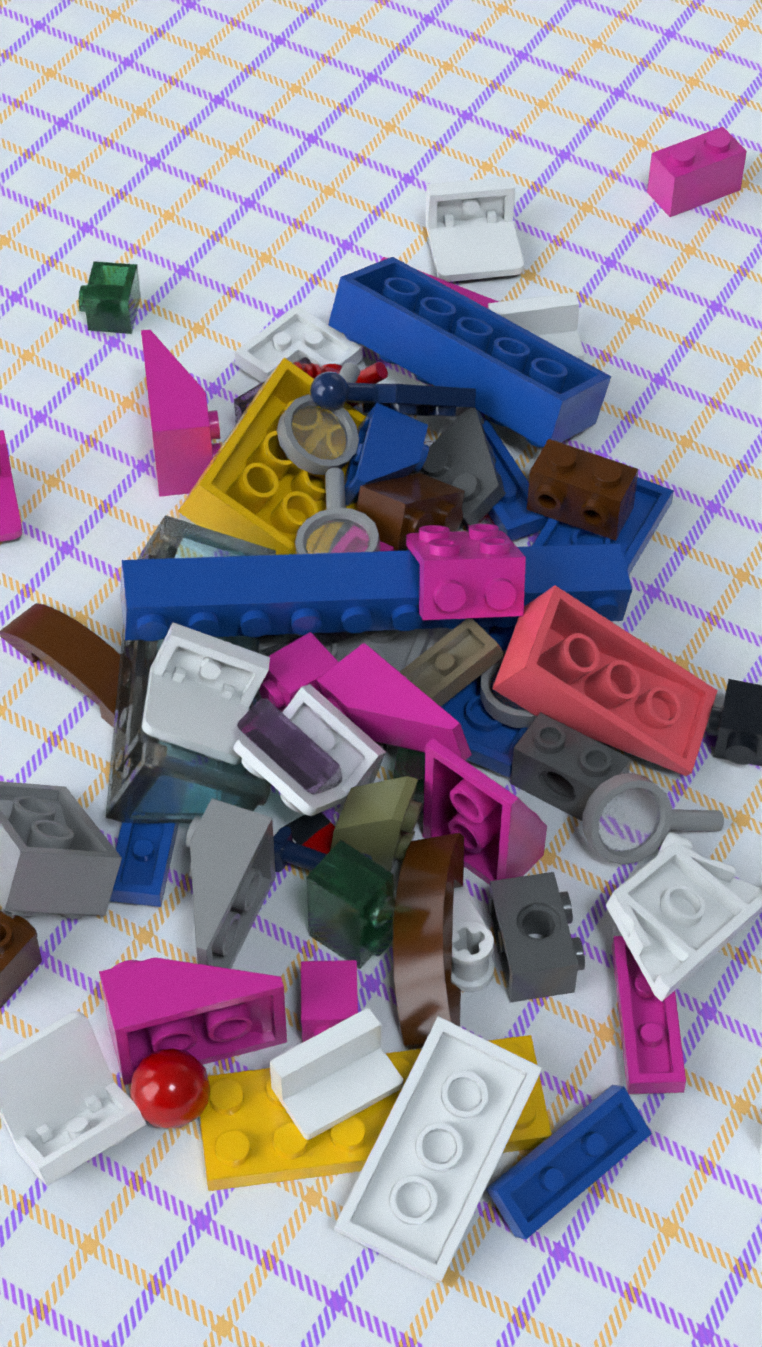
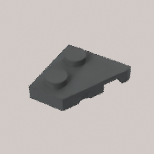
(466, 462)

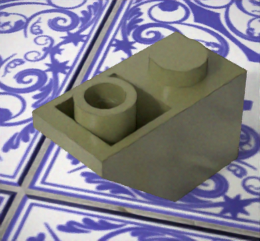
(380, 819)

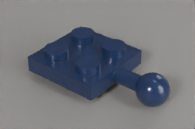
(331, 391)

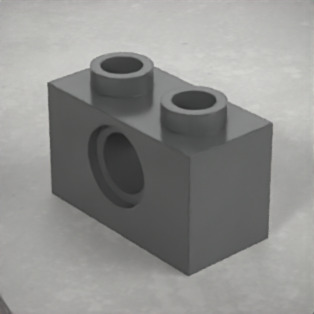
(563, 765)
(530, 964)

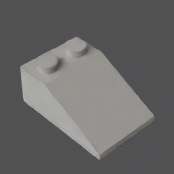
(52, 854)
(230, 878)

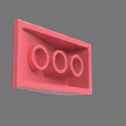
(604, 682)

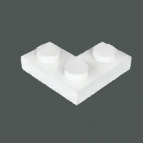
(296, 336)

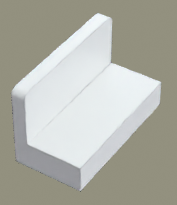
(548, 317)
(334, 1074)

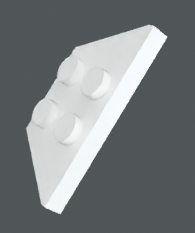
(681, 914)

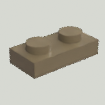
(453, 661)

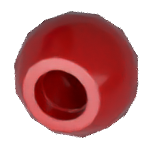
(170, 1088)

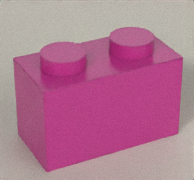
(696, 171)

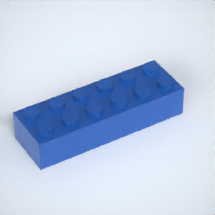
(464, 345)

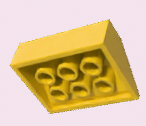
(251, 483)

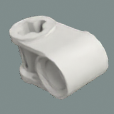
(470, 945)

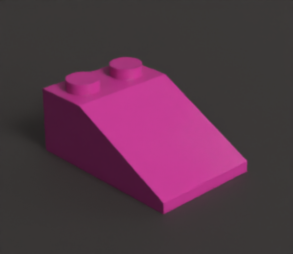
(178, 420)
(498, 829)
(191, 1009)

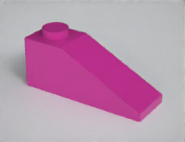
(389, 704)

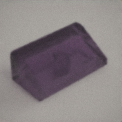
(290, 748)

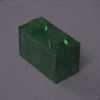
(351, 904)

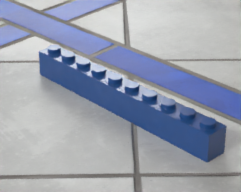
(338, 591)

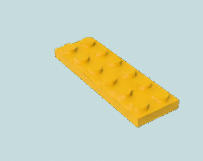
(256, 1143)

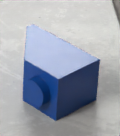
(387, 449)

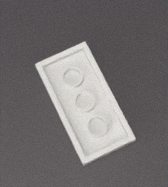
(438, 1150)

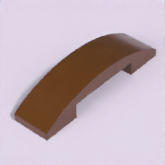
(70, 651)
(425, 936)

